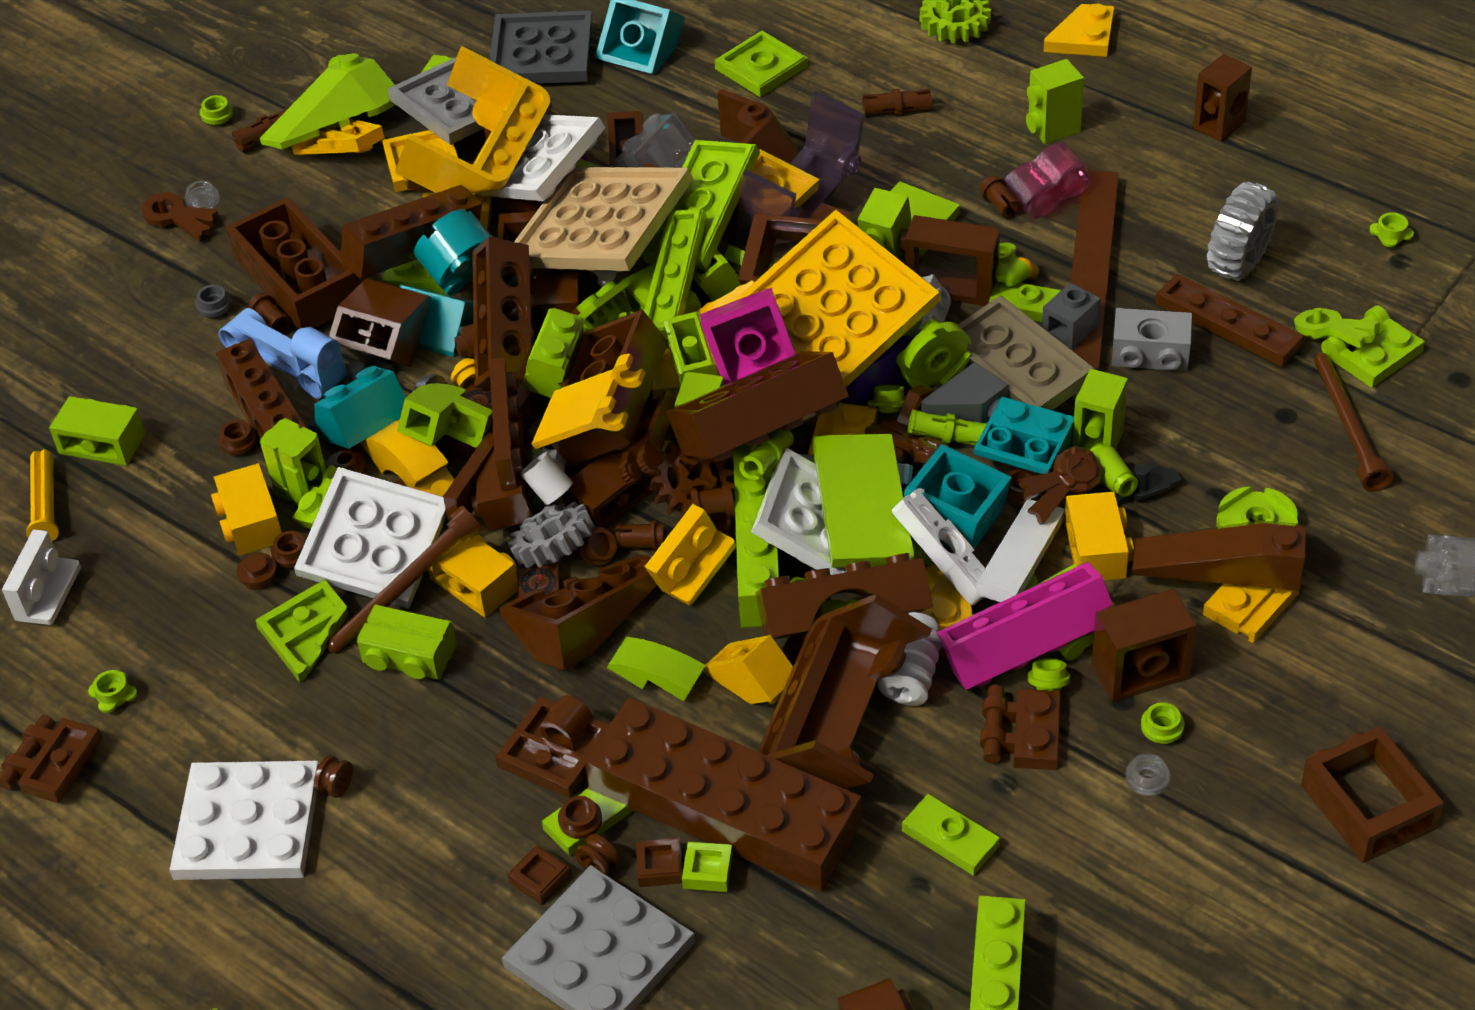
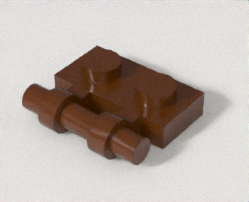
(1035, 729)
(58, 762)

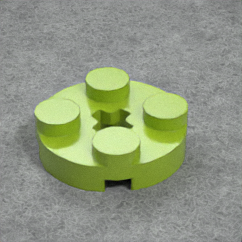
(919, 361)
(1243, 504)

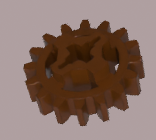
(678, 470)

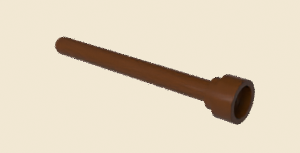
(1372, 471)
(460, 528)

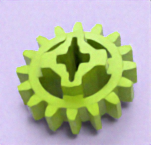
(955, 18)

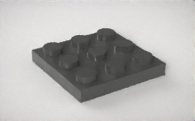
(544, 45)

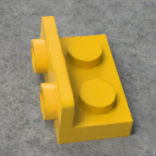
(690, 556)

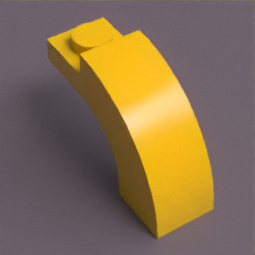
(413, 461)

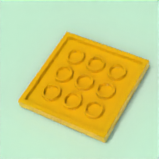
(845, 295)

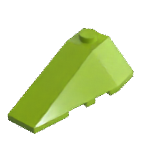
(336, 95)

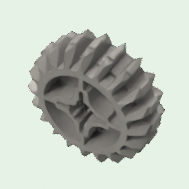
(1242, 231)

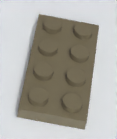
(1023, 355)

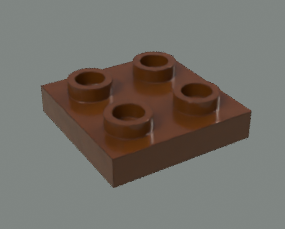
(553, 744)

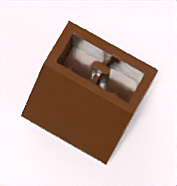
(381, 321)

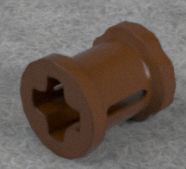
(714, 501)

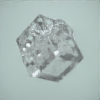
(1447, 565)

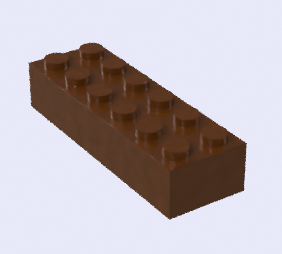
(725, 793)

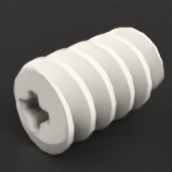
(914, 678)

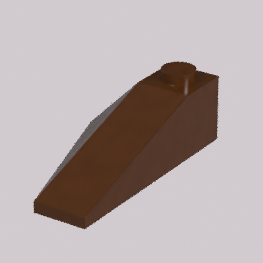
(1235, 554)
(577, 619)

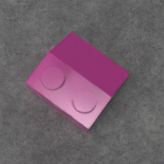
(747, 335)

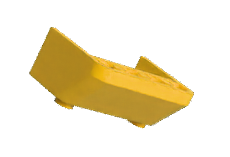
(505, 105)

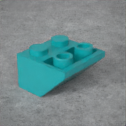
(1025, 436)

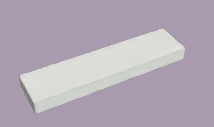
(1018, 554)

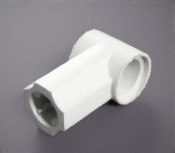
(547, 475)

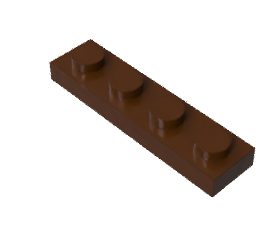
(1230, 320)
(505, 431)

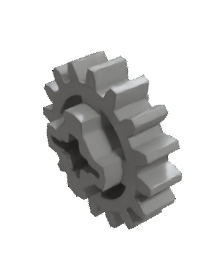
(551, 534)

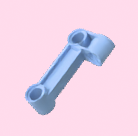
(307, 357)

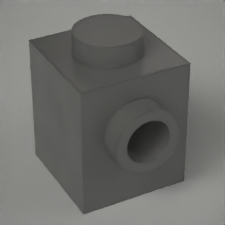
(1071, 315)

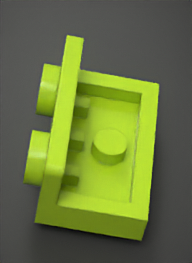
(606, 307)

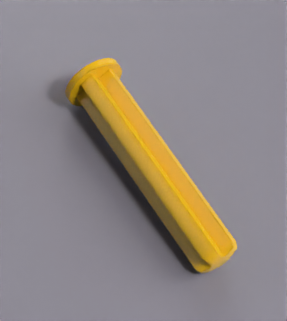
(42, 494)

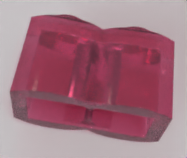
(1047, 180)

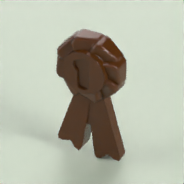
(169, 209)
(918, 448)
(1073, 472)

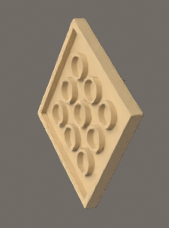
(602, 217)

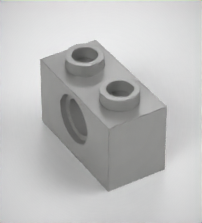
(1151, 339)

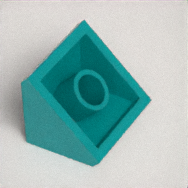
(443, 320)

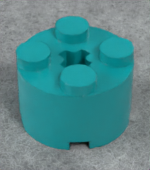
(449, 249)

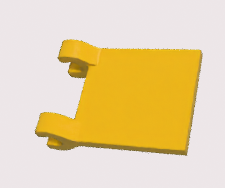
(587, 404)

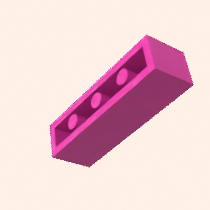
(1025, 626)

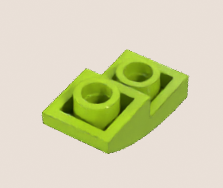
(646, 660)

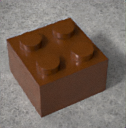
(1143, 645)

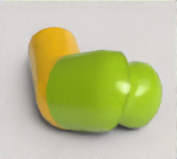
(1017, 272)

